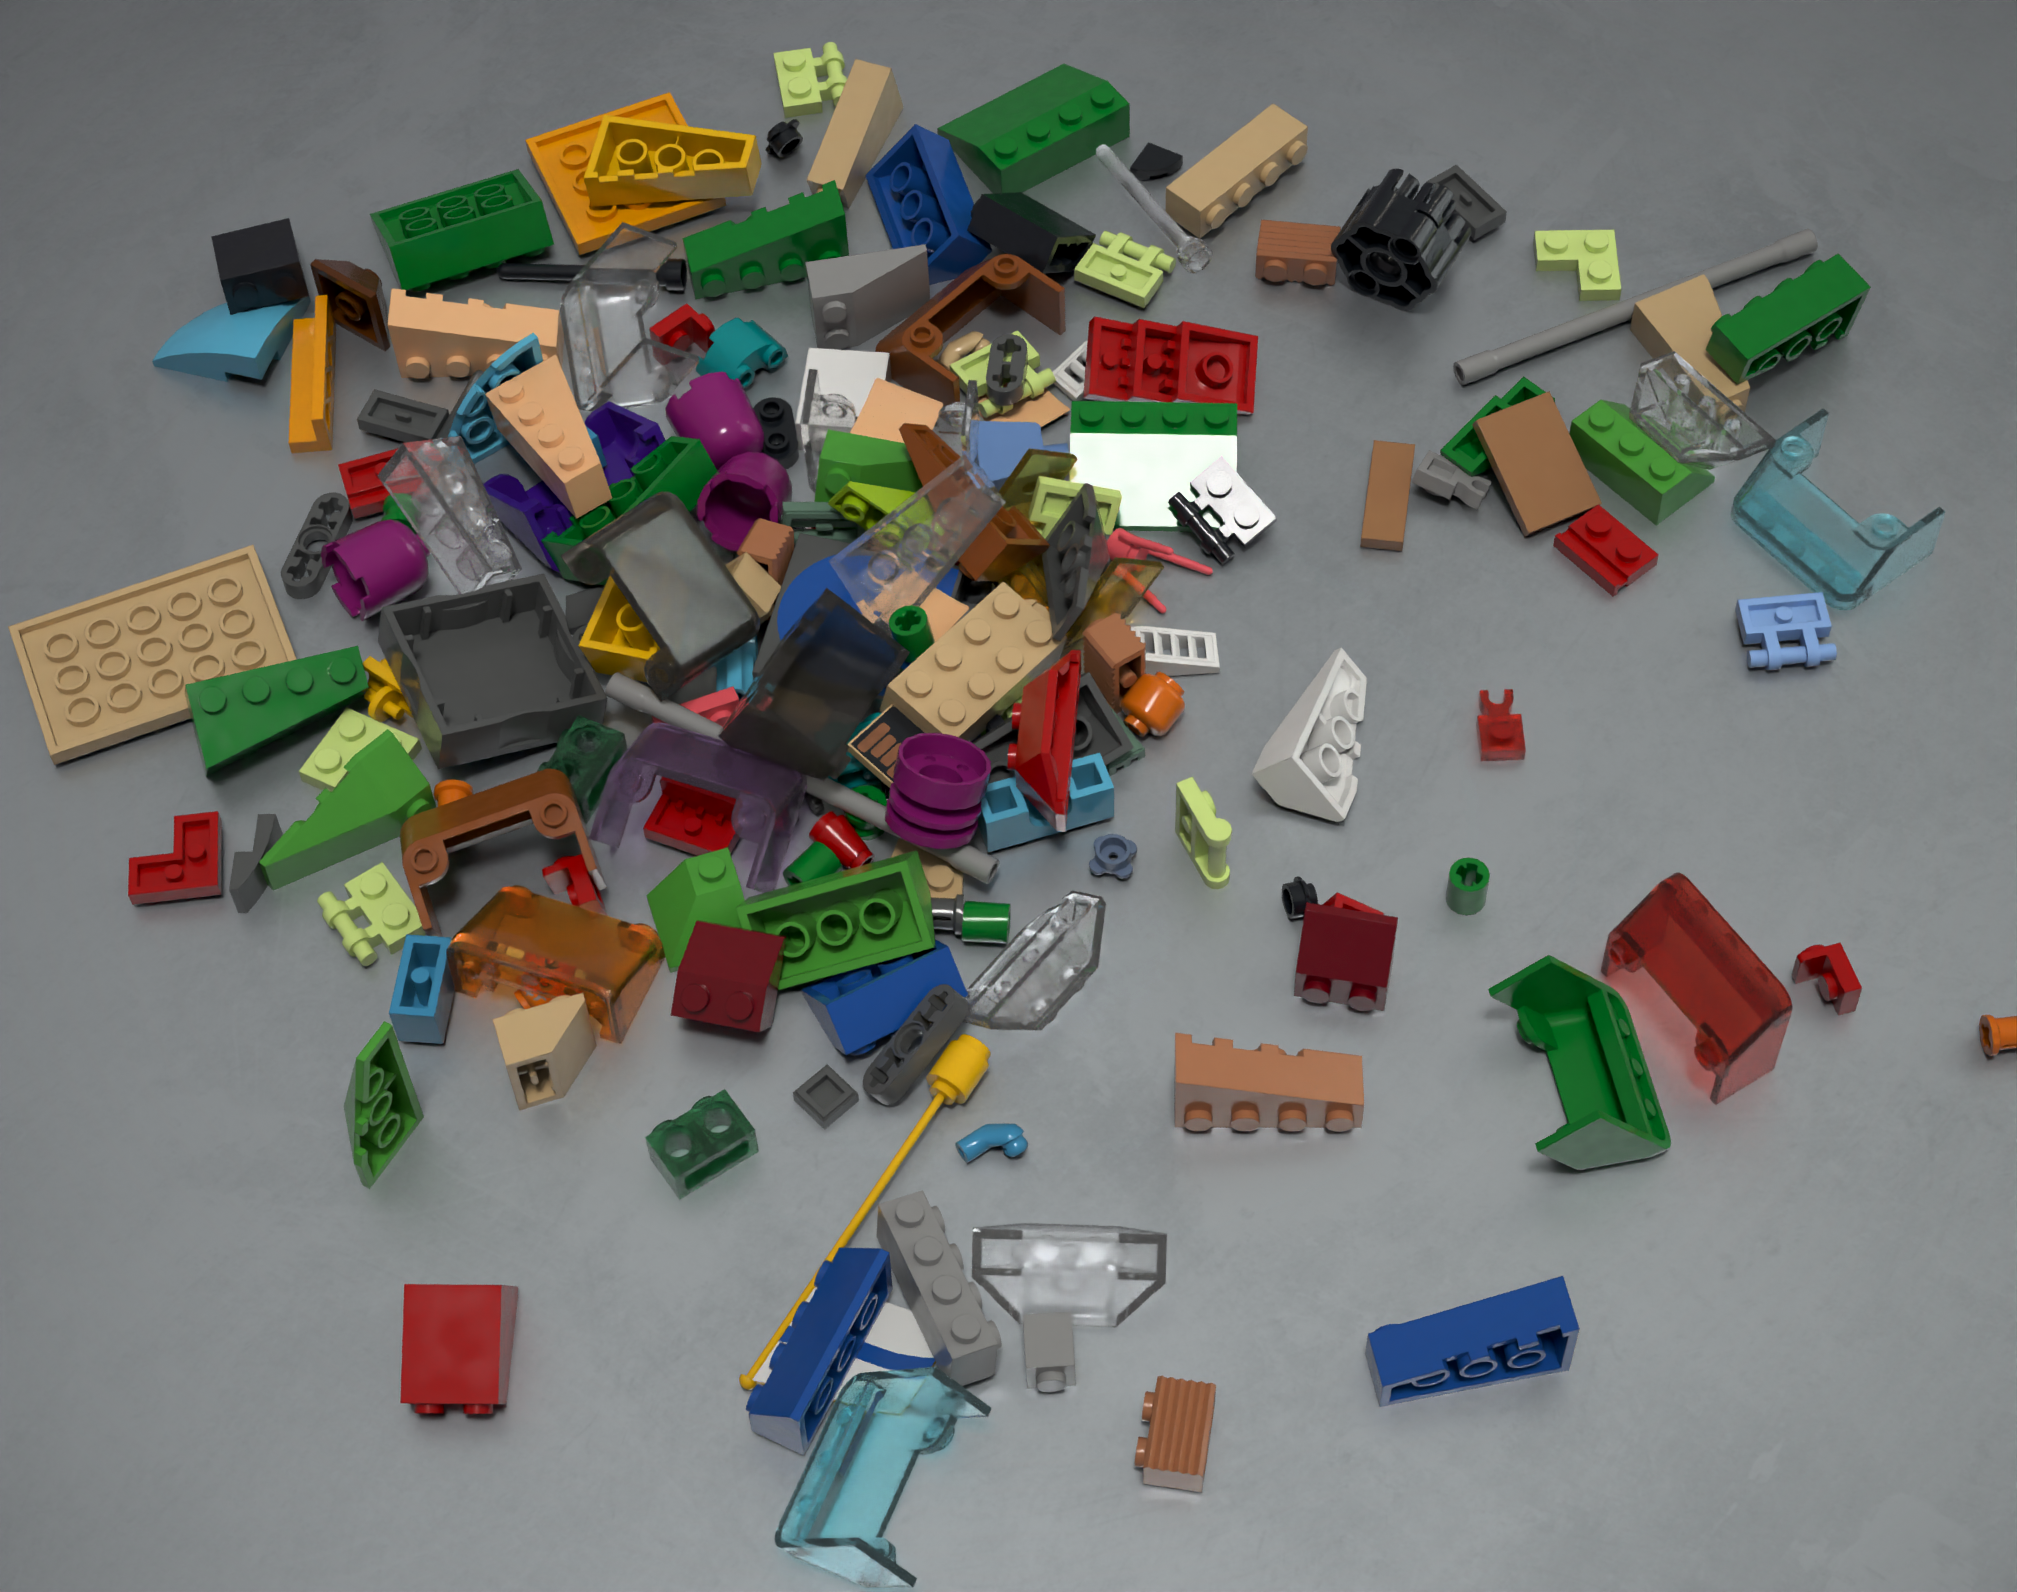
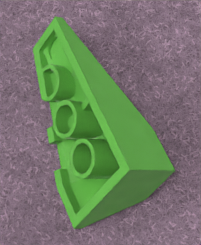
(356, 816)
(380, 1105)

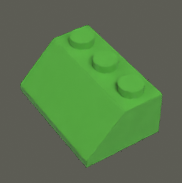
(1633, 462)

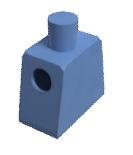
(1004, 445)

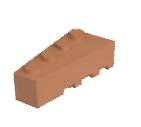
(1265, 1087)

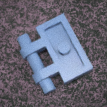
(1782, 619)

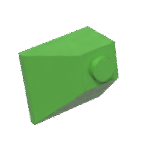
(695, 890)

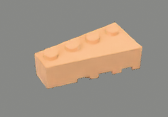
(460, 338)
(548, 431)

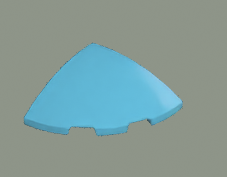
(227, 344)
(474, 418)

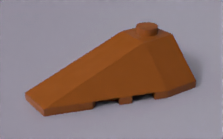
(1005, 541)

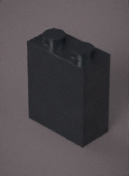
(1030, 231)
(259, 266)

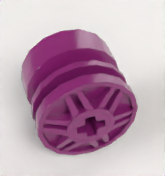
(937, 790)

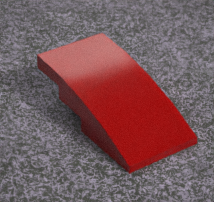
(1170, 363)

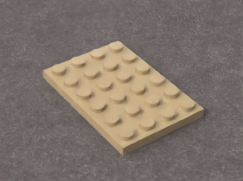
(125, 656)

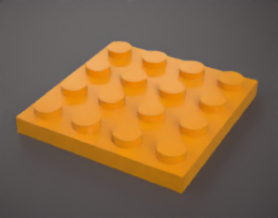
(562, 163)

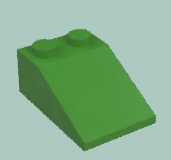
(865, 461)

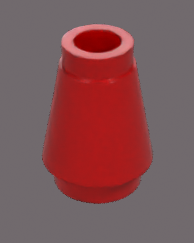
(842, 839)

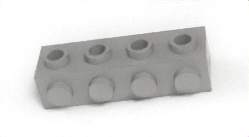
(937, 1289)

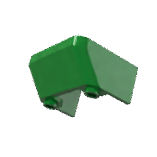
(1594, 1064)

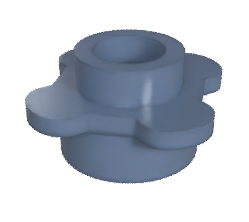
(1113, 846)

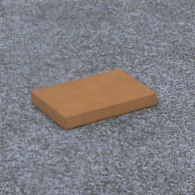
(1536, 463)

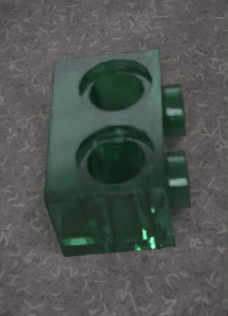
(590, 769)
(709, 1151)

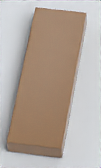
(1387, 495)

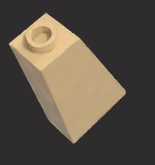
(857, 130)
(1682, 323)

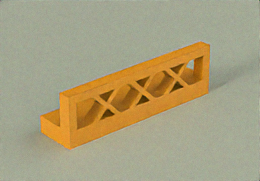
(313, 380)

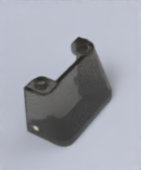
(672, 586)
(815, 690)

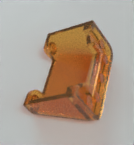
(556, 953)

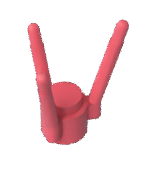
(1127, 545)

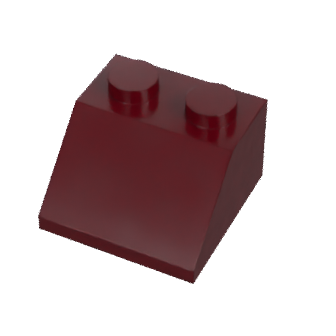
(1345, 957)
(729, 976)

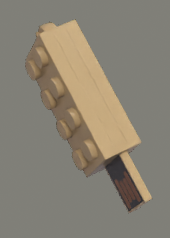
(962, 678)

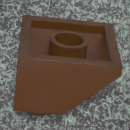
(354, 299)

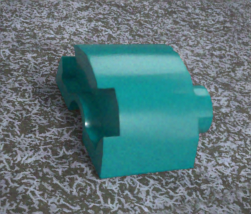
(741, 350)

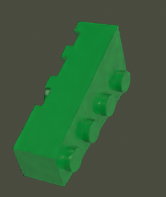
(767, 245)
(1789, 319)
(674, 467)
(265, 704)

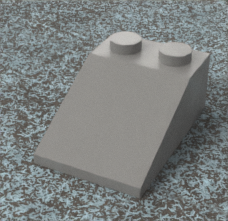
(865, 294)

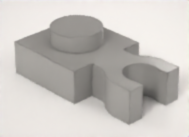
(1445, 479)

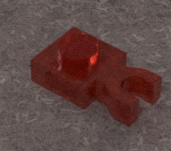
(1498, 731)

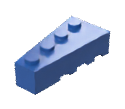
(1475, 1344)

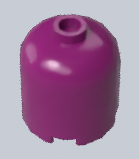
(717, 415)
(740, 493)
(376, 567)

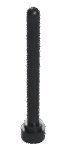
(671, 274)

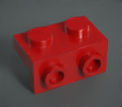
(691, 819)

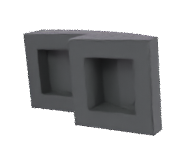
(247, 878)

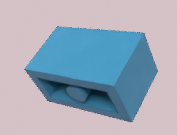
(422, 990)

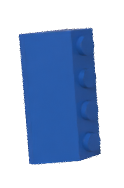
(927, 203)
(821, 1347)

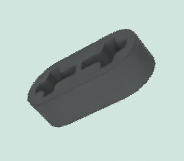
(1000, 369)

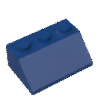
(879, 998)

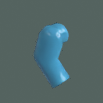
(989, 1136)

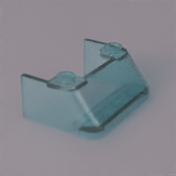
(1816, 535)
(863, 1466)

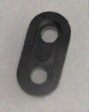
(778, 428)

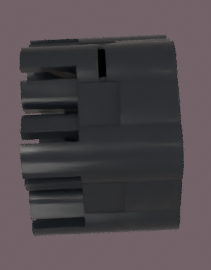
(1399, 244)

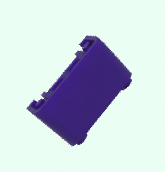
(538, 511)

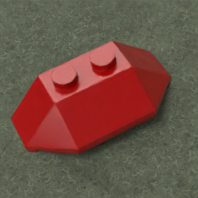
(1047, 738)

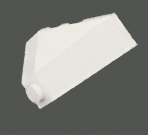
(1314, 747)

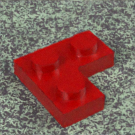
(186, 873)

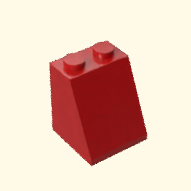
(457, 1346)

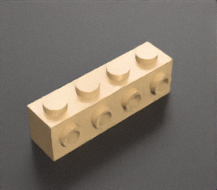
(1236, 171)

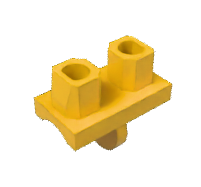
(383, 692)

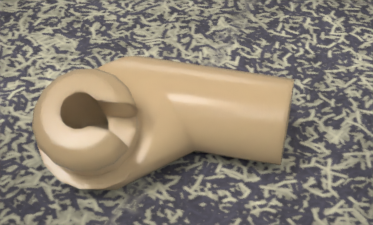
(961, 347)

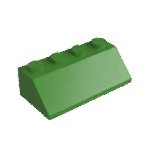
(846, 918)

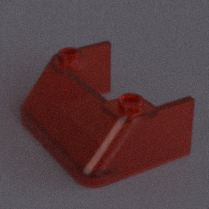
(1710, 977)

